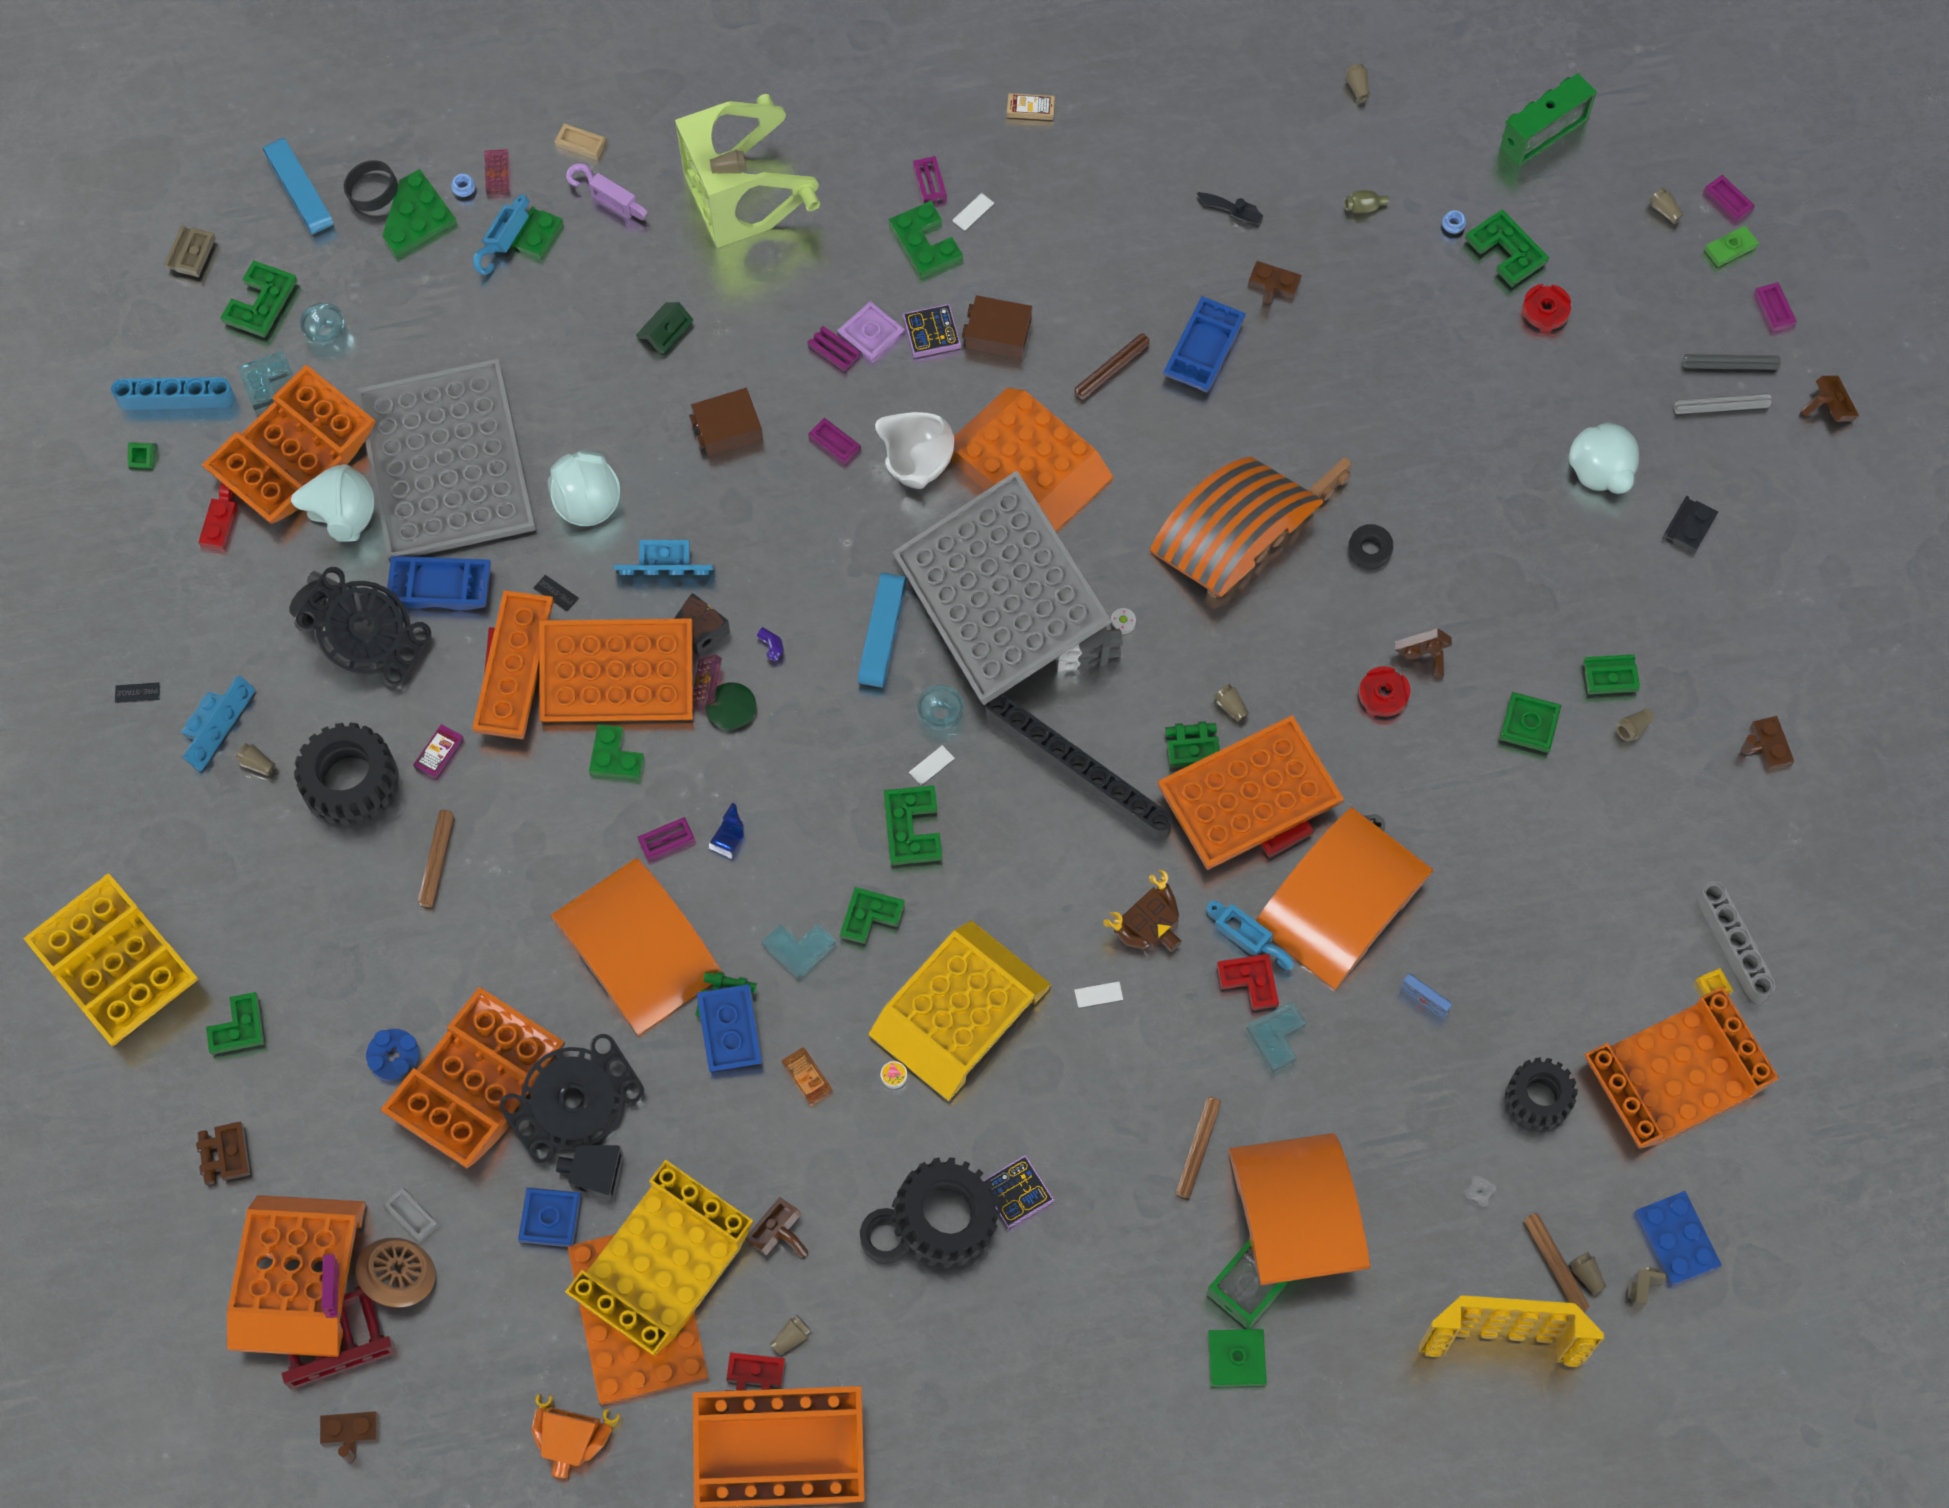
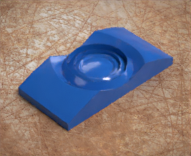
(1204, 344)
(439, 582)

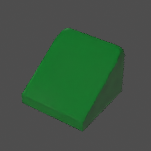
(141, 454)

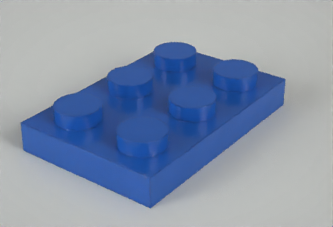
(729, 1028)
(1678, 1238)

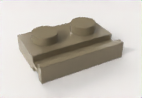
(190, 251)

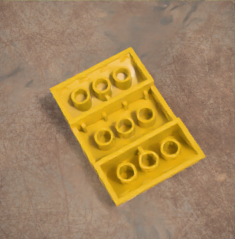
(110, 959)

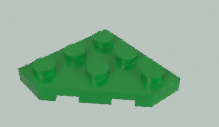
(415, 214)

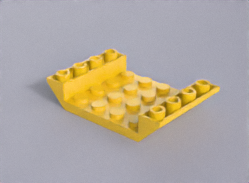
(956, 1008)
(662, 1259)
(1519, 1319)

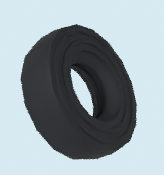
(1371, 531)

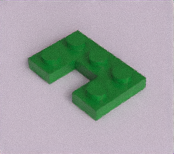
(909, 231)
(1524, 252)
(275, 290)
(903, 844)

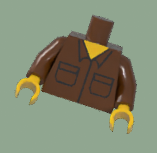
(1149, 919)

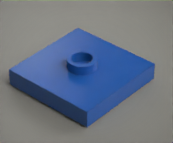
(549, 1217)

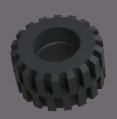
(1546, 1074)

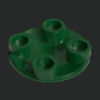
(732, 706)

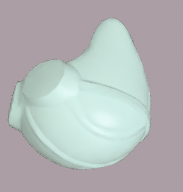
(583, 488)
(339, 499)

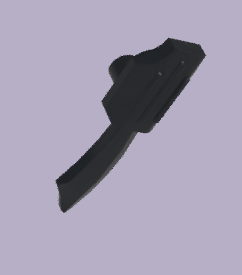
(1240, 210)

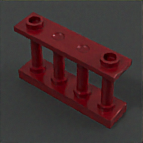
(351, 1354)

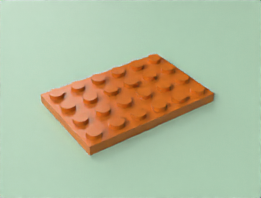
(616, 670)
(1250, 792)
(621, 1366)

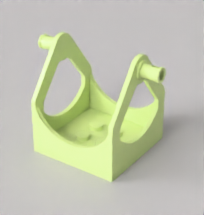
(720, 192)

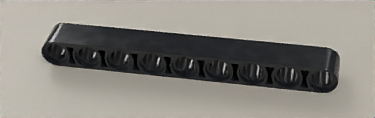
(1084, 776)

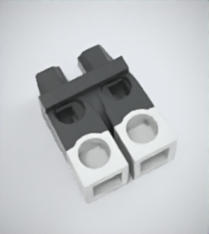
(1091, 651)

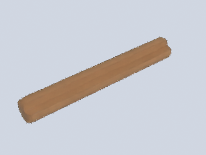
(435, 858)
(1198, 1147)
(1556, 1261)

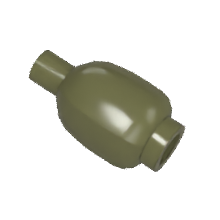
(1364, 201)

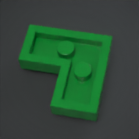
(609, 760)
(868, 907)
(243, 1030)

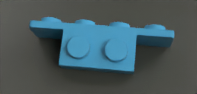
(664, 555)
(213, 721)

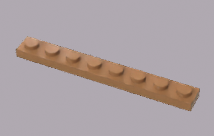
(1324, 489)

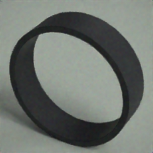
(379, 202)

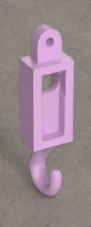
(608, 192)

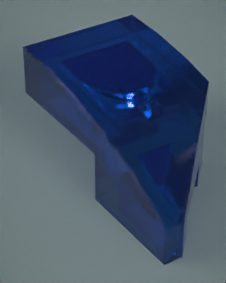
(729, 835)

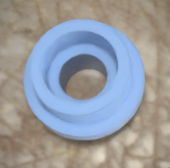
(463, 180)
(1457, 217)

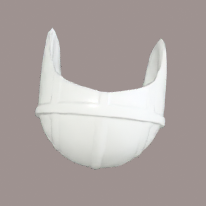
(916, 446)

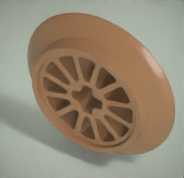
(400, 1295)

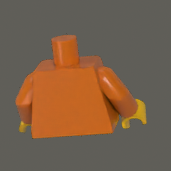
(568, 1435)

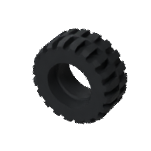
(332, 747)

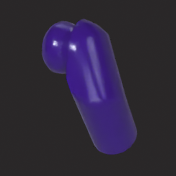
(774, 643)

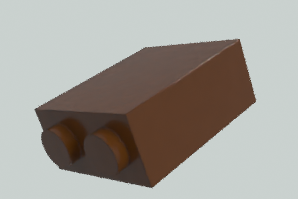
(997, 326)
(726, 422)

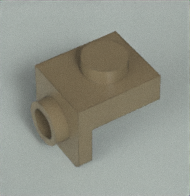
(1639, 1288)

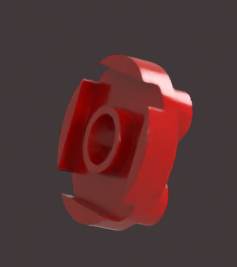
(1547, 319)
(1384, 705)

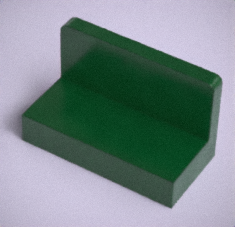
(666, 326)

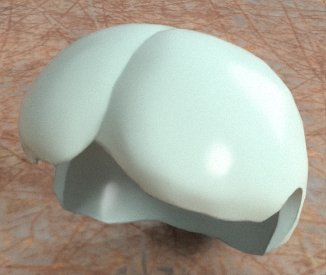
(1605, 458)

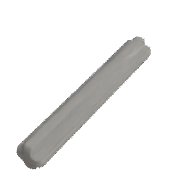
(1722, 403)

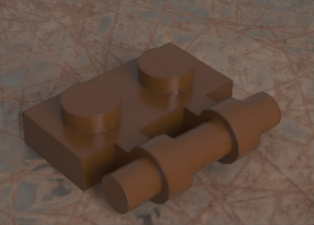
(231, 1150)

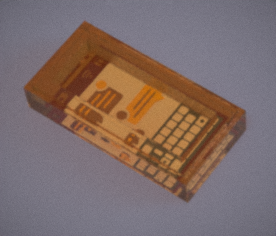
(806, 1076)

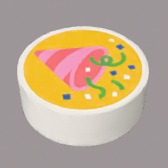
(894, 1075)

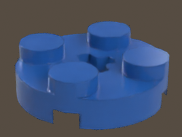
(385, 1042)

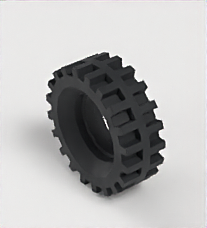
(926, 1239)

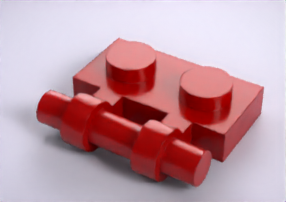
(755, 1370)

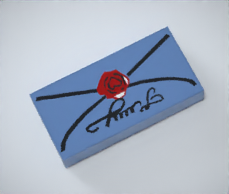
(1426, 996)

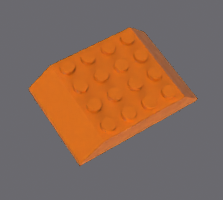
(1028, 438)
(778, 1447)

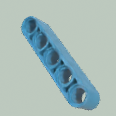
(298, 186)
(183, 398)
(882, 630)

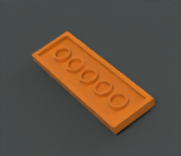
(512, 665)

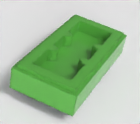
(1731, 246)

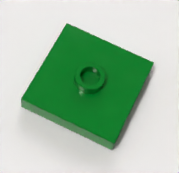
(1530, 722)
(1237, 1358)

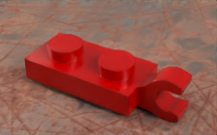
(218, 520)

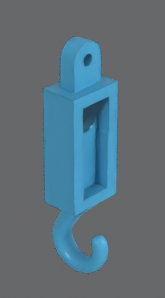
(502, 232)
(1250, 936)

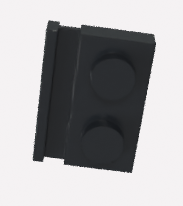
(1690, 524)

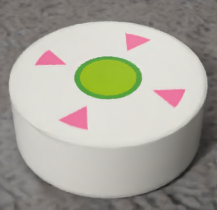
(1124, 620)

